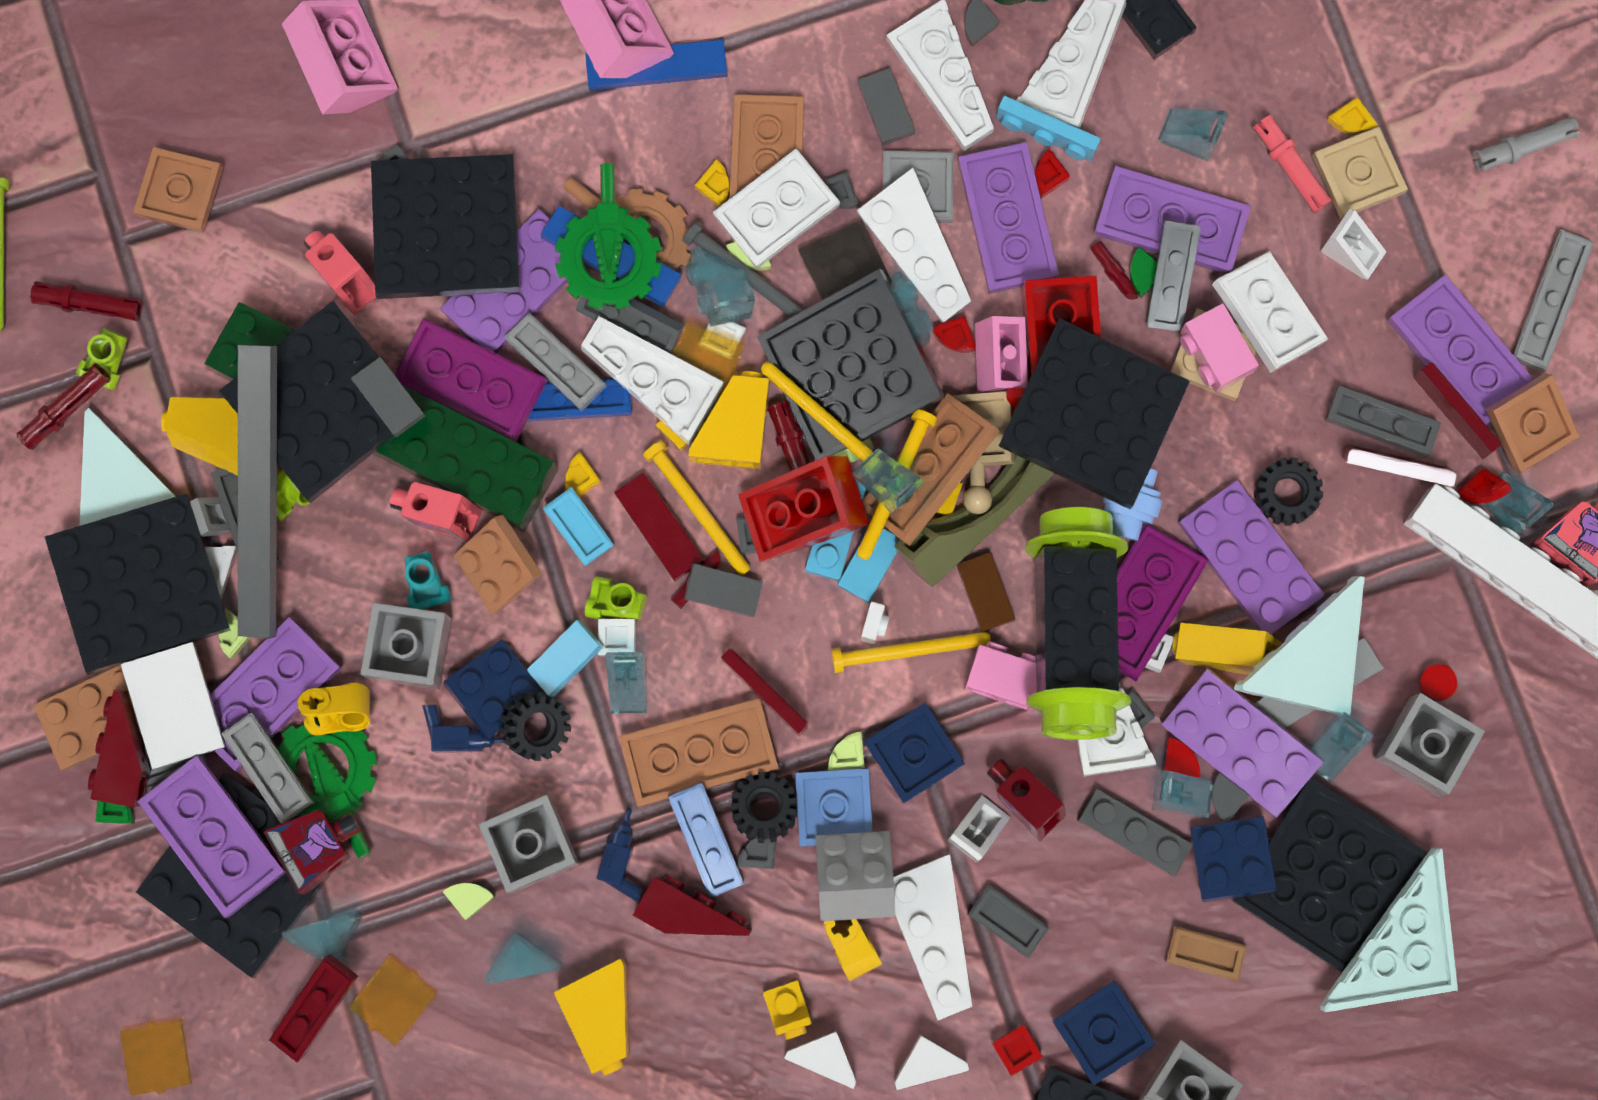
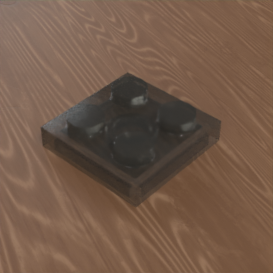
(841, 259)

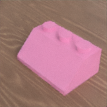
(618, 35)
(338, 55)

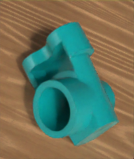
(428, 590)

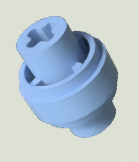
(1146, 507)

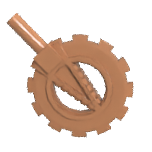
(649, 206)

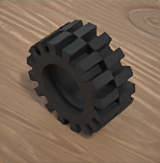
(1303, 476)
(553, 732)
(756, 787)

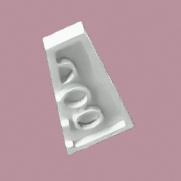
(1075, 63)
(938, 65)
(658, 380)

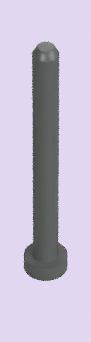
(760, 285)

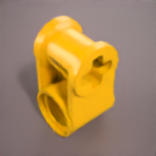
(338, 709)
(853, 949)

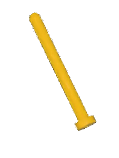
(816, 411)
(922, 422)
(657, 454)
(906, 650)

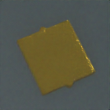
(710, 352)
(392, 1001)
(155, 1057)

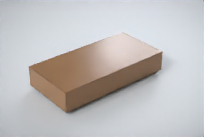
(1205, 953)

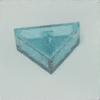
(1193, 131)
(887, 480)
(1519, 507)
(627, 682)
(1340, 744)
(1182, 794)
(325, 936)
(521, 959)

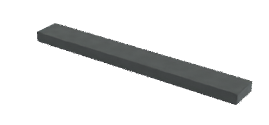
(257, 490)

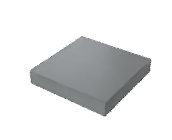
(933, 172)

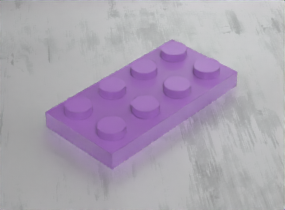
(1141, 203)
(1007, 217)
(493, 315)
(1454, 337)
(1251, 559)
(271, 683)
(1242, 742)
(212, 836)

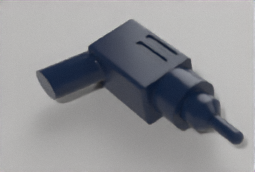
(454, 738)
(617, 859)

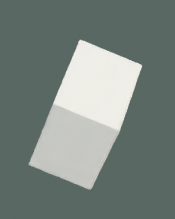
(1354, 246)
(979, 829)
(825, 1057)
(927, 1063)

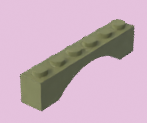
(955, 536)

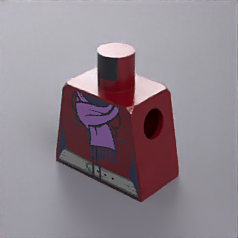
(1038, 810)
(312, 847)

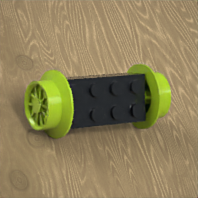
(1077, 624)

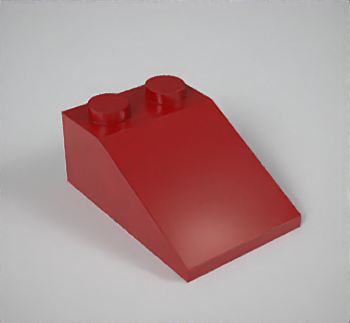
(1055, 298)
(803, 507)

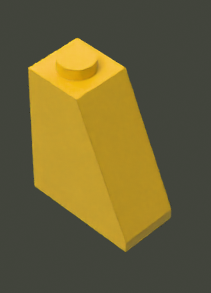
(736, 425)
(204, 430)
(1222, 647)
(599, 1016)

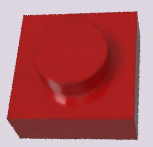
(1017, 1050)

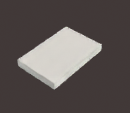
(776, 208)
(1270, 311)
(173, 705)

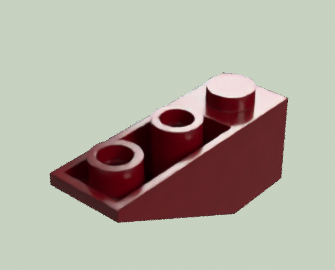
(122, 761)
(676, 912)

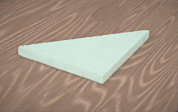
(113, 475)
(1316, 659)
(1408, 948)

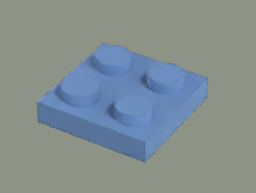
(832, 803)

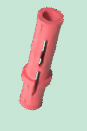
(1292, 163)

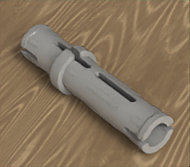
(1512, 148)

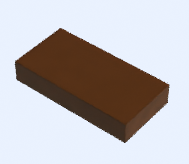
(985, 592)

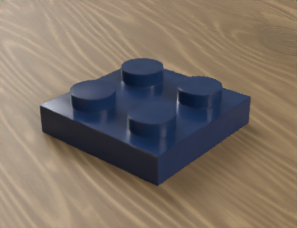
(488, 685)
(914, 753)
(1233, 859)
(1103, 1032)

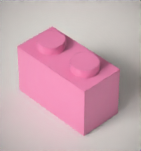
(1218, 348)
(1001, 354)
(1003, 675)

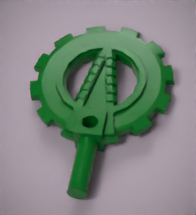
(608, 228)
(332, 791)

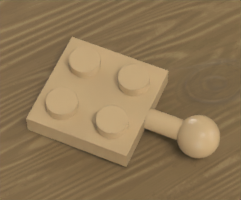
(997, 411)

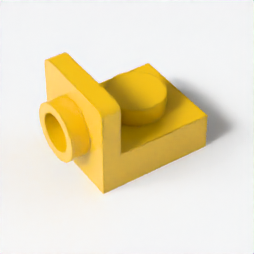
(788, 1010)

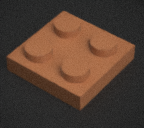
(178, 189)
(1532, 422)
(497, 564)

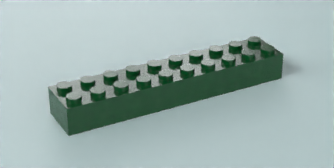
(438, 448)

